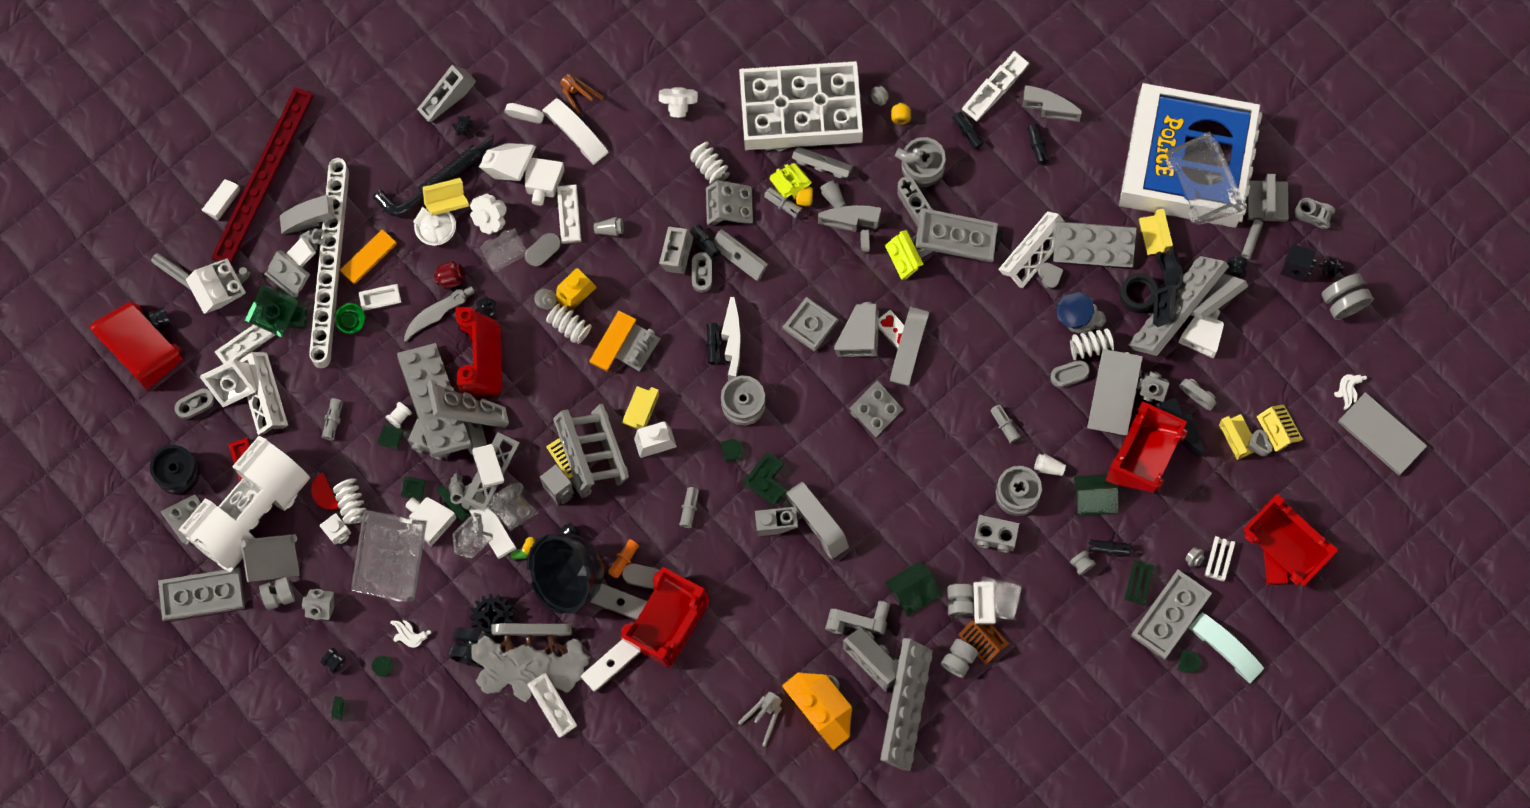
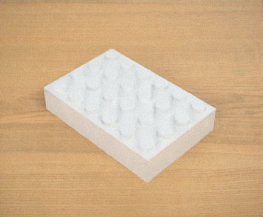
(801, 105)

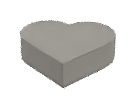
(1050, 275)
(1259, 443)

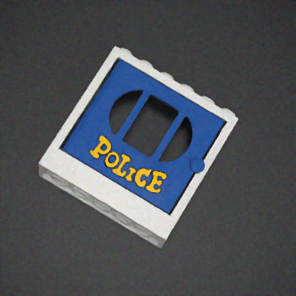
(1175, 115)

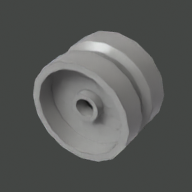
(930, 167)
(1347, 296)
(745, 389)
(1020, 479)

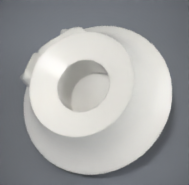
(435, 228)

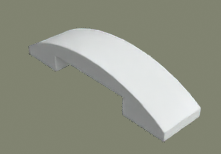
(576, 130)

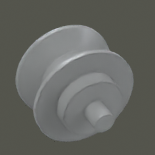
(545, 299)

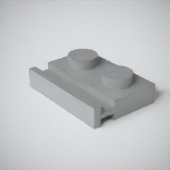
(287, 274)

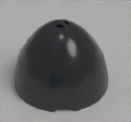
(565, 571)

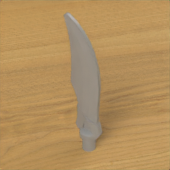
(437, 311)

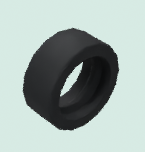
(1135, 278)

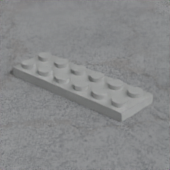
(1195, 286)
(418, 368)
(906, 705)

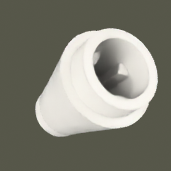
(1049, 465)

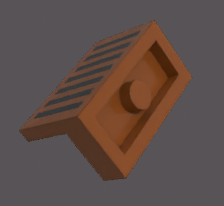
(984, 639)

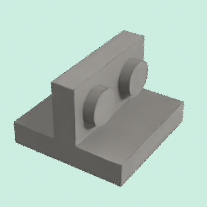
(1268, 200)

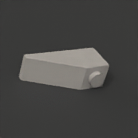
(447, 92)

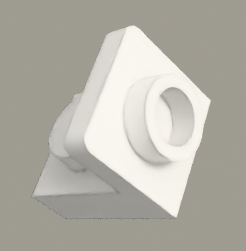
(335, 529)

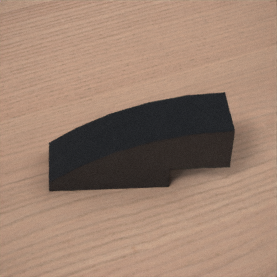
(1192, 439)

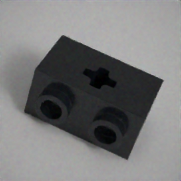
(1299, 263)

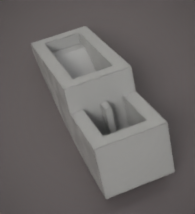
(1050, 104)
(307, 215)
(850, 217)

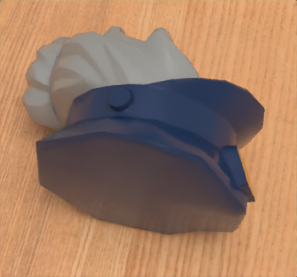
(1079, 313)

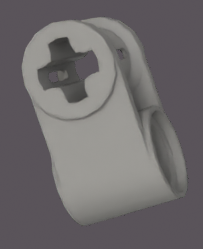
(1315, 214)

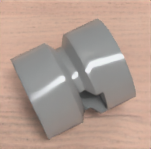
(276, 593)
(961, 603)
(960, 656)

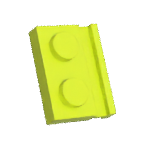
(904, 254)

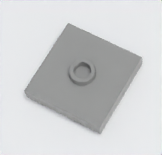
(810, 324)

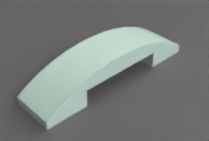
(1227, 646)

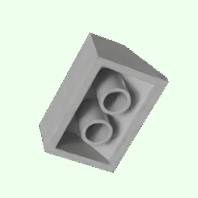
(872, 658)

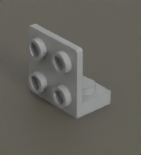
(729, 203)

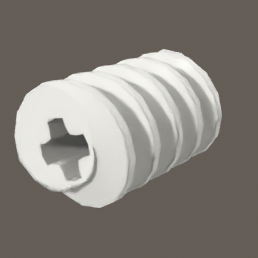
(708, 164)
(567, 324)
(1091, 343)
(348, 501)

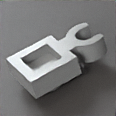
(313, 237)

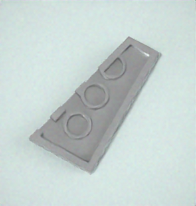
(464, 407)

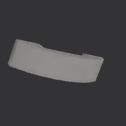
(909, 346)

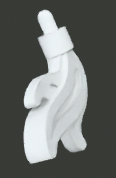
(1347, 389)
(407, 635)

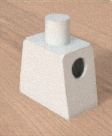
(542, 178)
(1203, 334)
(654, 439)
(437, 517)

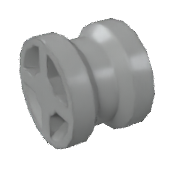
(1082, 562)

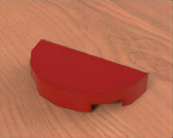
(323, 493)

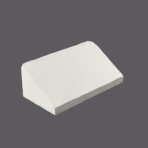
(221, 199)

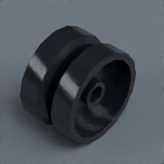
(174, 469)
(465, 639)

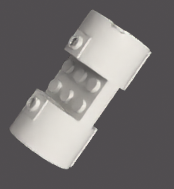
(266, 479)

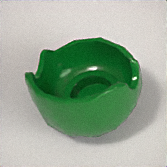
(350, 318)

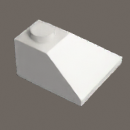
(507, 161)

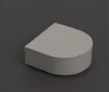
(864, 237)

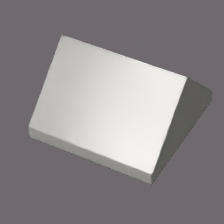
(230, 382)

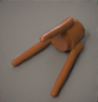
(572, 85)

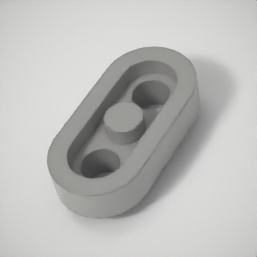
(701, 273)
(1192, 389)
(193, 401)

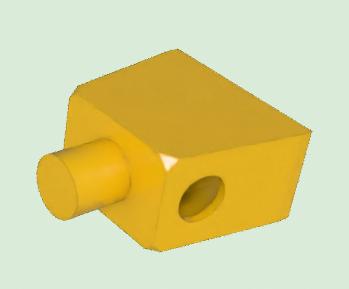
(575, 289)

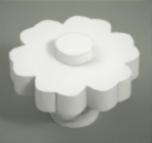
(678, 100)
(488, 213)

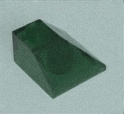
(271, 310)

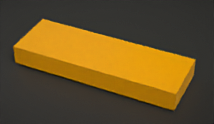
(368, 257)
(612, 341)

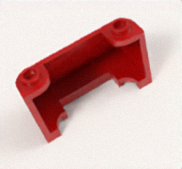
(137, 344)
(485, 375)
(1147, 449)
(1289, 541)
(667, 617)

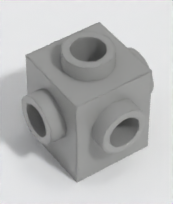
(1157, 392)
(318, 604)

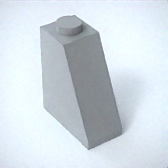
(860, 332)

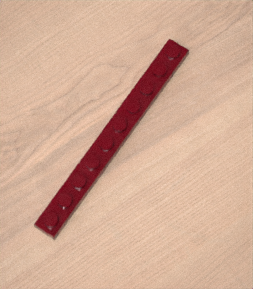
(262, 176)

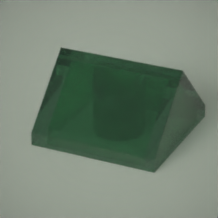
(1095, 495)
(914, 588)

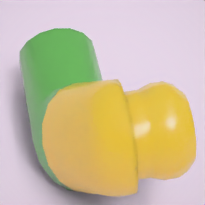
(524, 551)

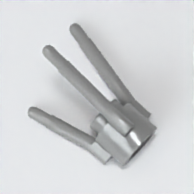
(769, 704)

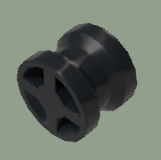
(1237, 267)
(160, 318)
(333, 660)

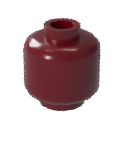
(449, 275)

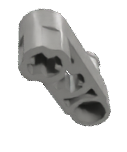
(839, 619)

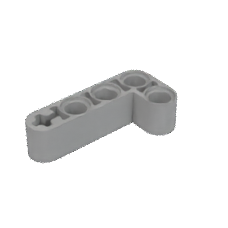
(915, 196)
(818, 520)

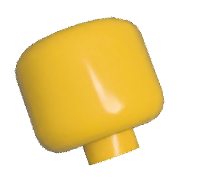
(901, 114)
(804, 197)

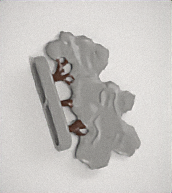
(524, 663)

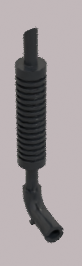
(448, 173)

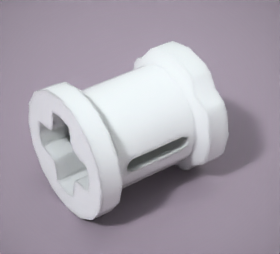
(398, 415)

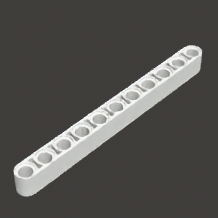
(329, 271)

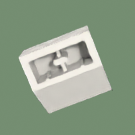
(215, 285)

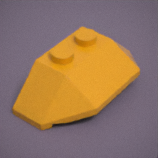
(822, 706)

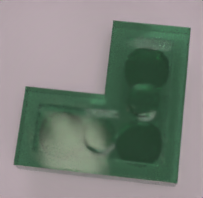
(761, 480)

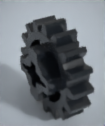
(483, 616)

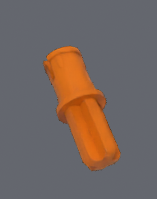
(623, 558)

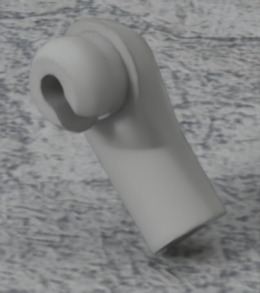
(908, 157)

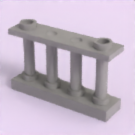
(578, 460)

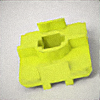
(790, 180)

